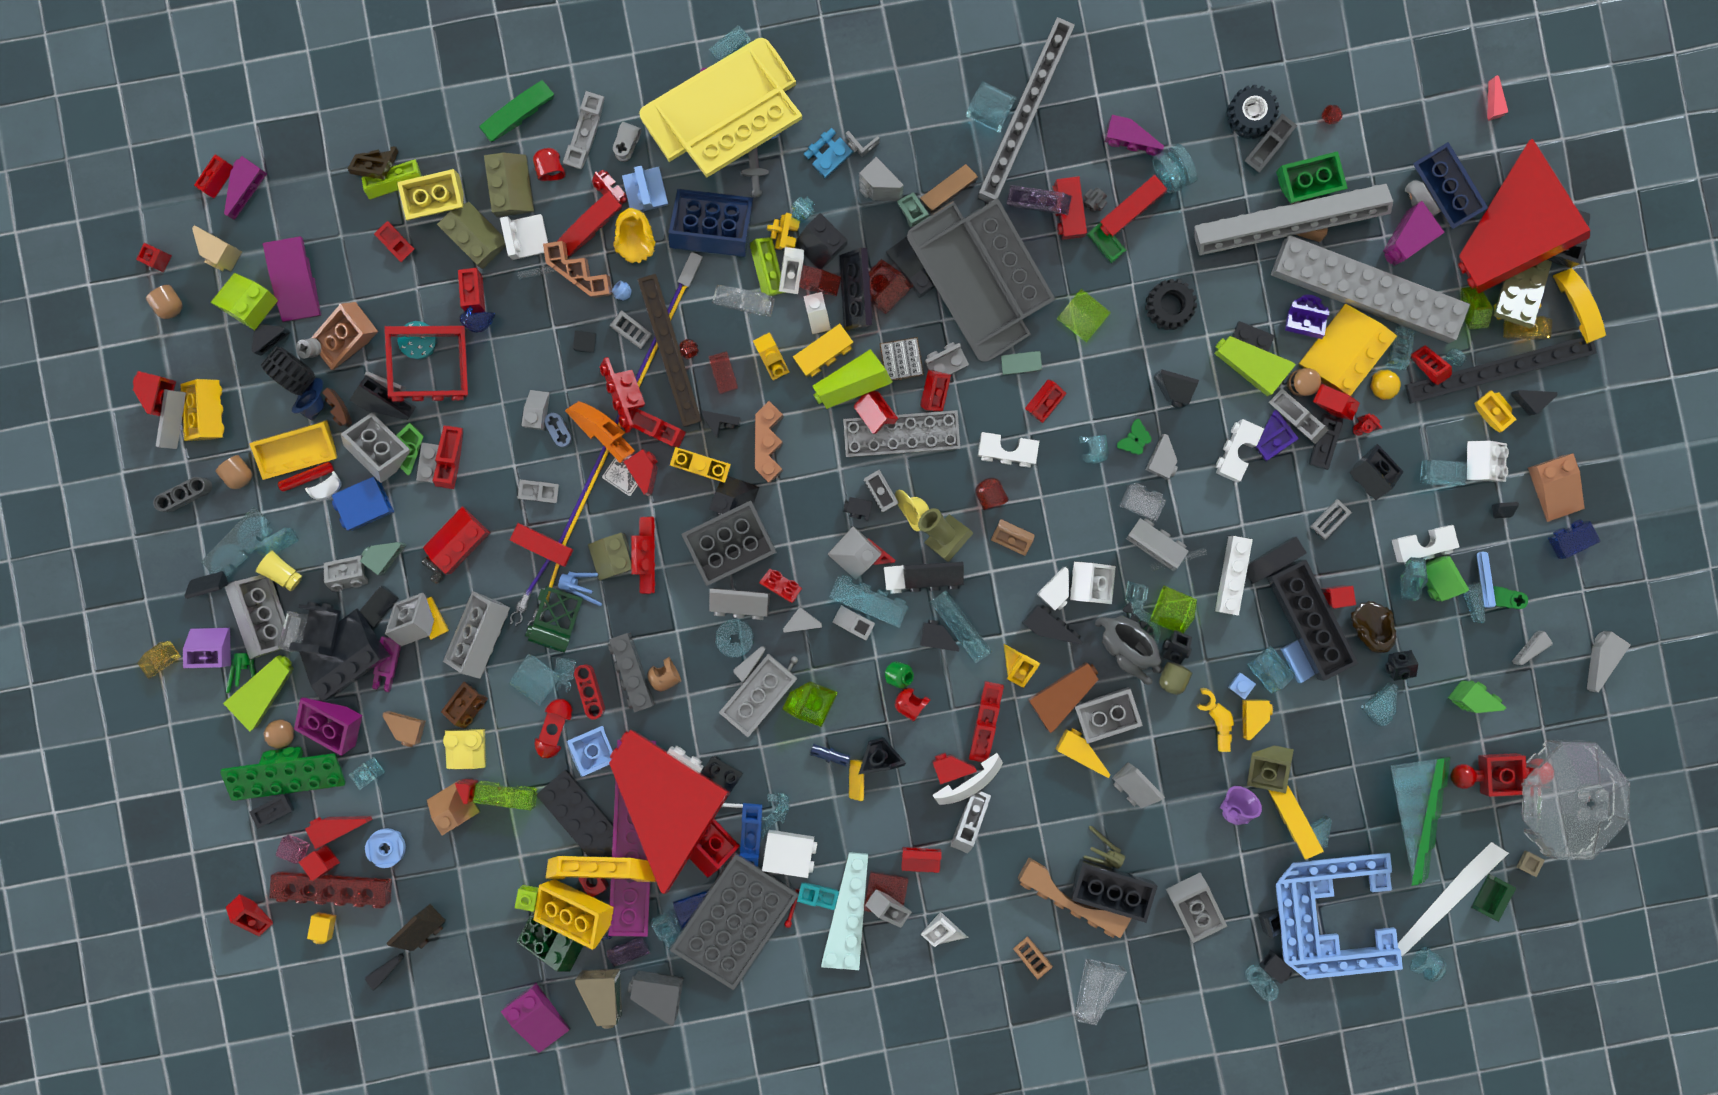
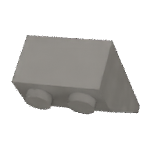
(1108, 715)
(1137, 786)
(1196, 907)

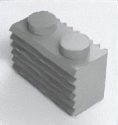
(881, 491)

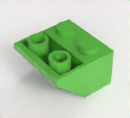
(1475, 698)

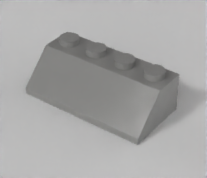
(257, 614)
(476, 635)

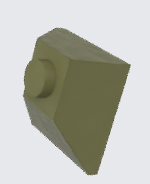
(1270, 768)

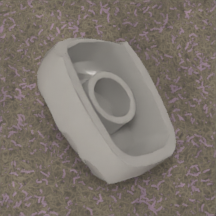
(1419, 192)

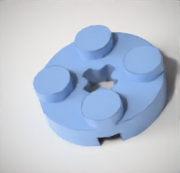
(376, 841)

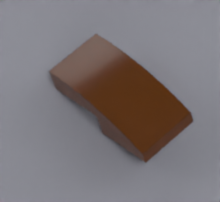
(340, 412)

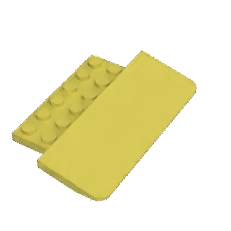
(724, 108)

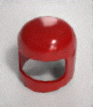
(548, 161)
(909, 704)

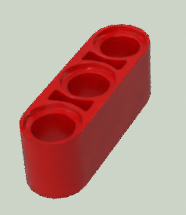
(582, 684)

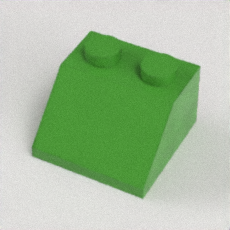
(1444, 579)

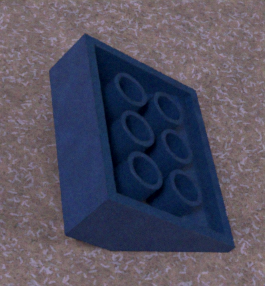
(710, 222)

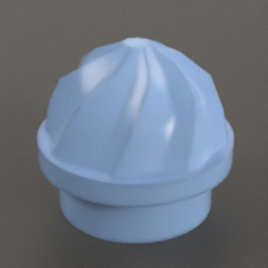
(621, 290)

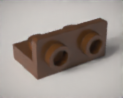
(464, 705)

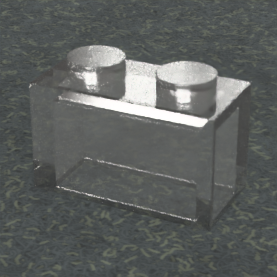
(1143, 502)

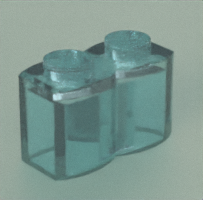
(1413, 579)

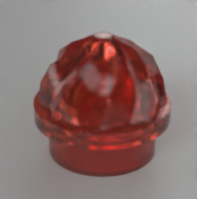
(1332, 114)
(688, 348)

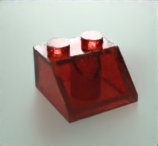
(887, 286)

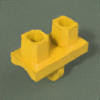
(786, 223)

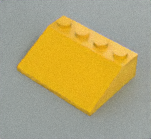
(1348, 349)

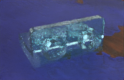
(1271, 670)

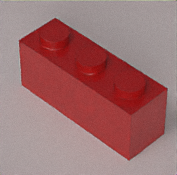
(1074, 223)

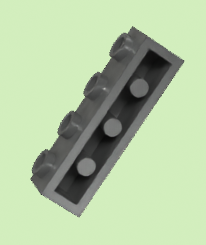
(632, 672)

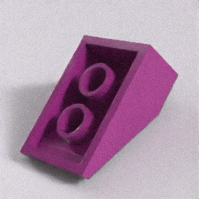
(328, 724)
(535, 1018)

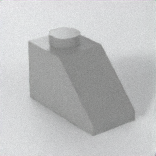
(535, 410)
(1163, 459)
(888, 908)

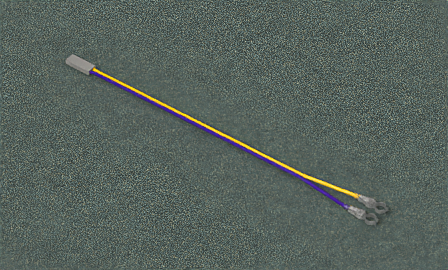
(685, 279)

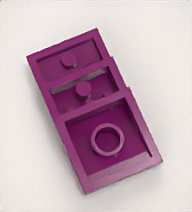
(292, 279)

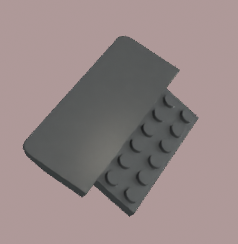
(981, 274)

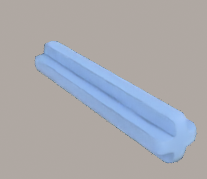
(1486, 579)

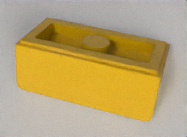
(856, 781)

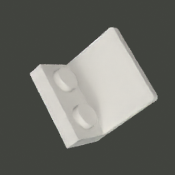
(524, 236)

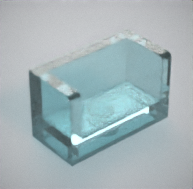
(1443, 473)

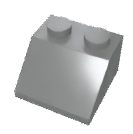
(410, 620)

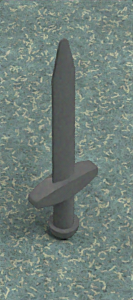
(754, 172)

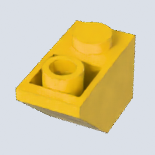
(771, 356)

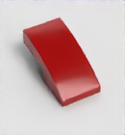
(394, 241)

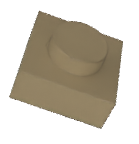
(1530, 863)

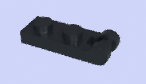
(1324, 448)

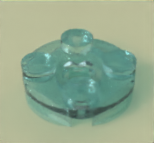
(738, 648)

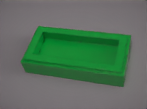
(1107, 245)

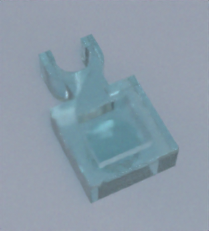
(565, 668)

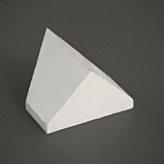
(942, 931)

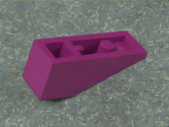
(243, 182)

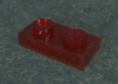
(723, 372)

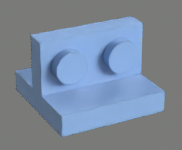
(645, 189)

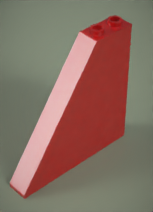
(1523, 224)
(666, 803)

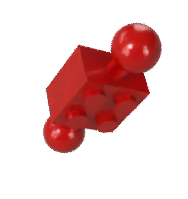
(1497, 774)

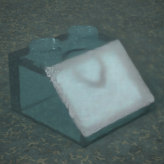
(991, 106)

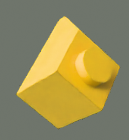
(1255, 716)

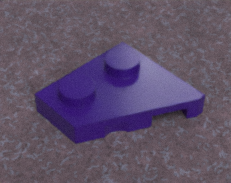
(1275, 437)

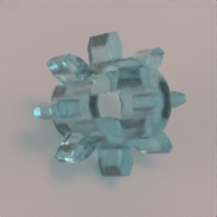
(802, 208)

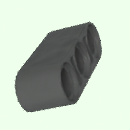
(191, 494)

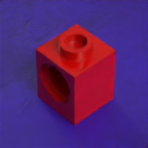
(593, 890)

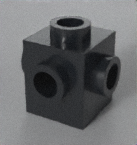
(1177, 647)
(1402, 665)

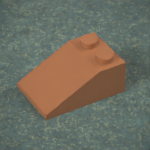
(344, 334)
(1558, 486)

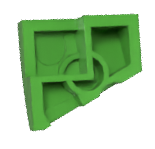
(412, 439)

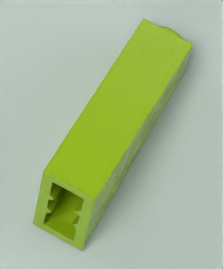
(1254, 364)
(852, 380)
(258, 694)

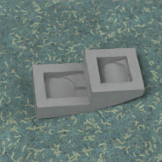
(538, 491)

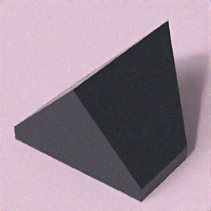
(880, 757)

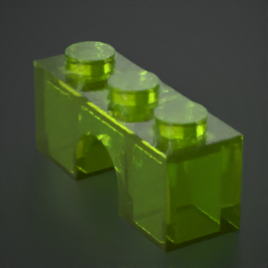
(510, 797)

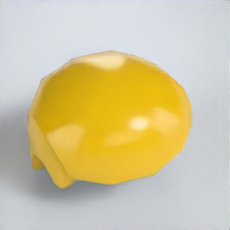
(1385, 384)

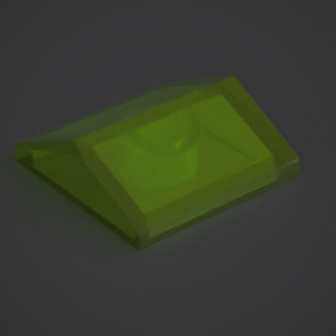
(1083, 315)
(1174, 610)

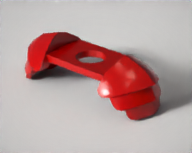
(557, 713)

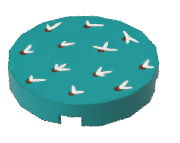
(417, 347)

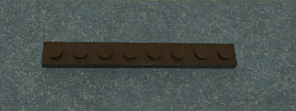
(669, 350)

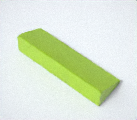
(377, 187)
(766, 265)

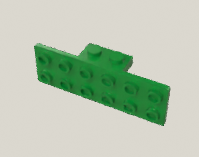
(283, 773)

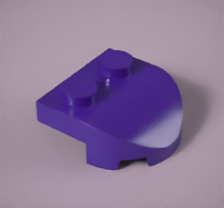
(1307, 317)

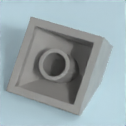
(855, 553)

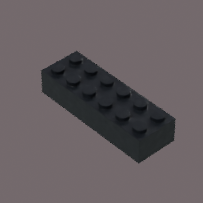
(1312, 620)

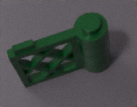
(546, 633)

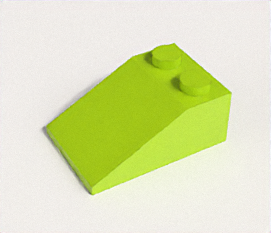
(244, 300)

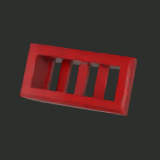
(1437, 375)

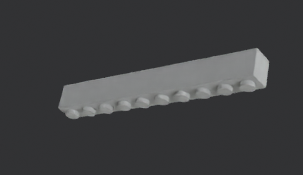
(1026, 110)
(1293, 219)

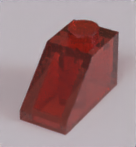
(819, 280)

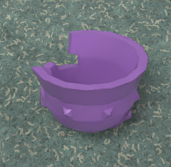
(1240, 806)

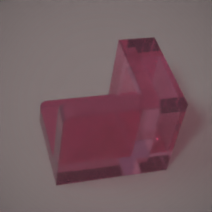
(292, 849)

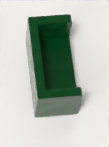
(1493, 897)

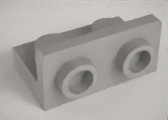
(947, 361)
(344, 574)

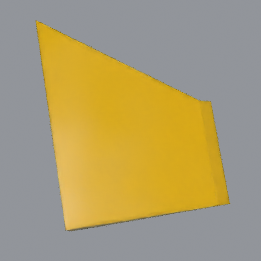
(1019, 666)

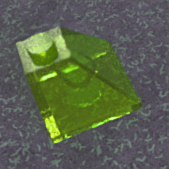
(810, 703)

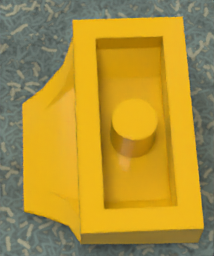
(1495, 410)

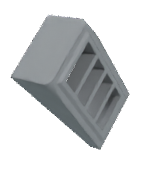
(618, 318)
(1536, 645)
(744, 669)

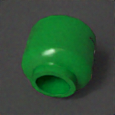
(899, 675)

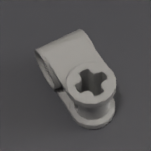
(627, 138)

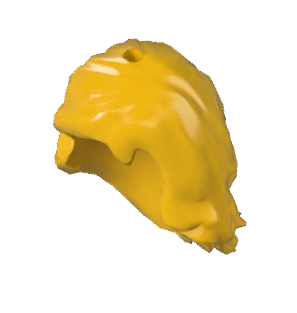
(633, 236)

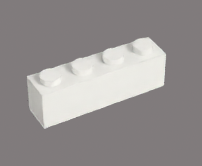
(1233, 575)

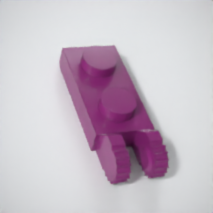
(388, 666)

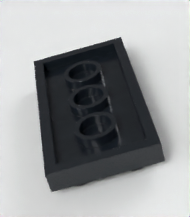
(855, 289)

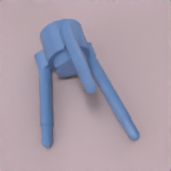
(569, 584)

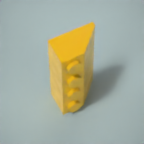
(572, 913)

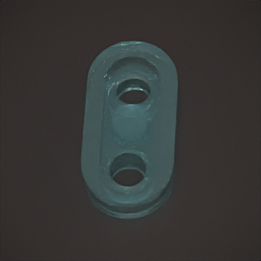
(1261, 982)

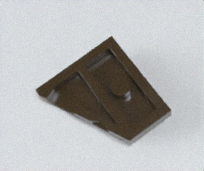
(373, 163)

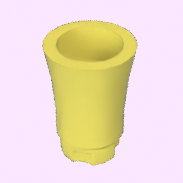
(279, 571)

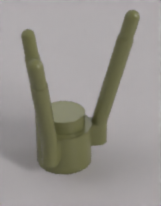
(1112, 858)

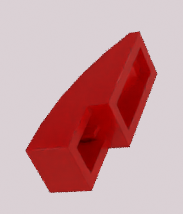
(656, 428)
(448, 457)
(541, 544)

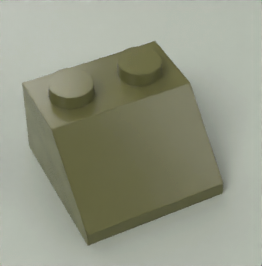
(611, 556)

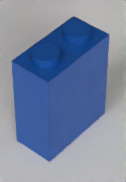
(362, 504)

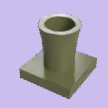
(945, 534)

